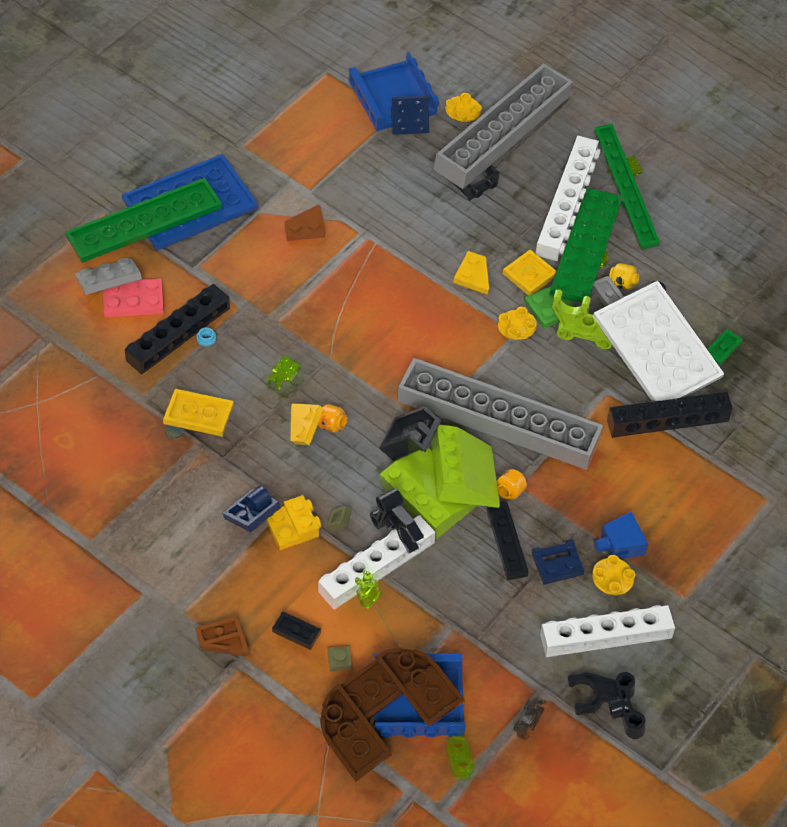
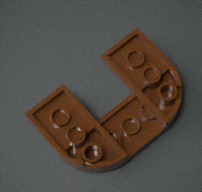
(373, 689)

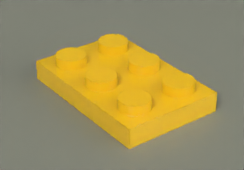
(198, 412)

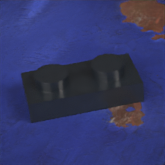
(296, 630)

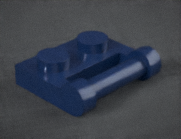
(558, 568)

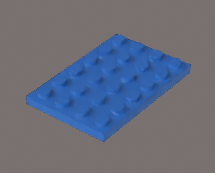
(223, 180)

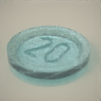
(173, 432)

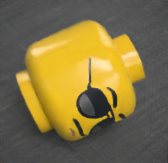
(624, 276)

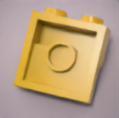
(294, 523)

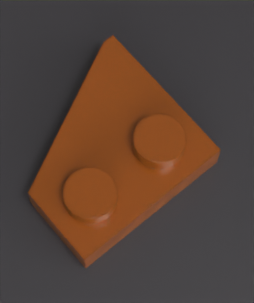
(305, 225)
(223, 637)

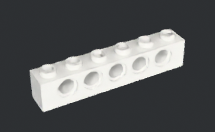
(389, 560)
(619, 635)

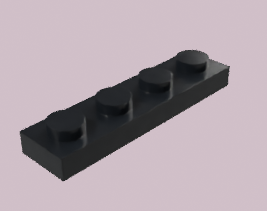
(507, 542)

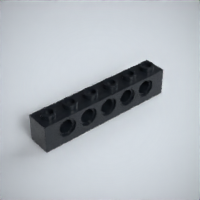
(177, 328)
(669, 414)

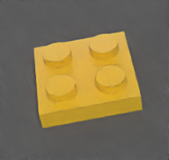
(529, 272)

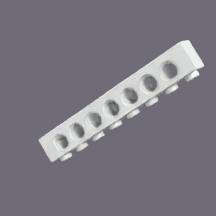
(567, 198)

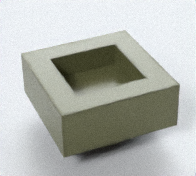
(339, 518)
(339, 658)

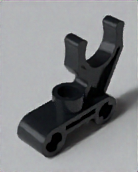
(395, 516)
(615, 695)

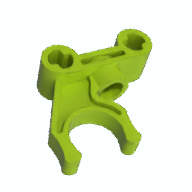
(578, 323)

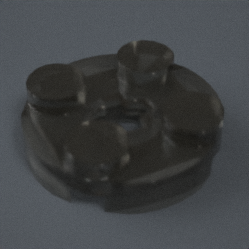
(531, 717)

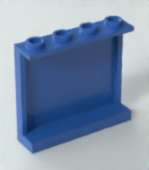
(396, 80)
(403, 720)

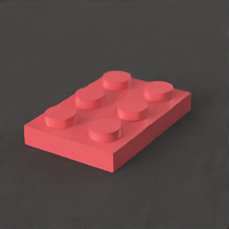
(134, 298)

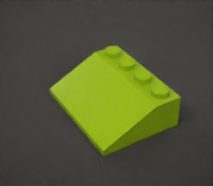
(464, 468)
(417, 484)

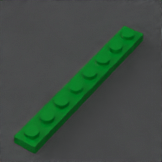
(627, 187)

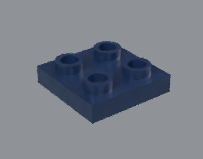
(410, 114)
(252, 509)

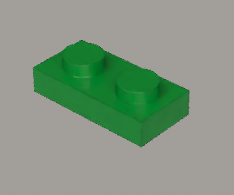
(724, 346)

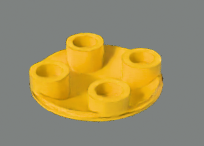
(463, 108)
(517, 324)
(613, 576)

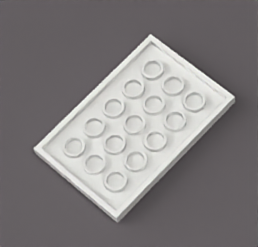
(658, 344)

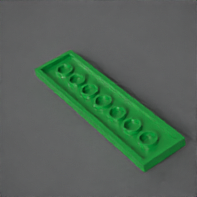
(143, 220)
(586, 245)

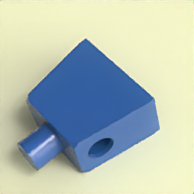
(622, 538)

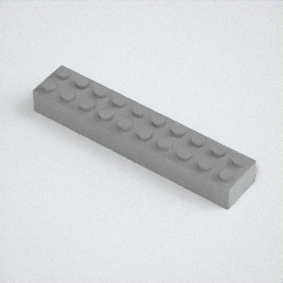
(502, 126)
(500, 413)

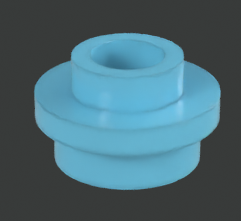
(206, 337)

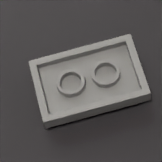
(108, 275)

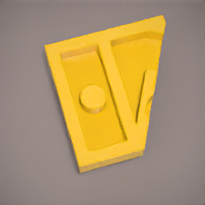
(473, 273)
(304, 422)

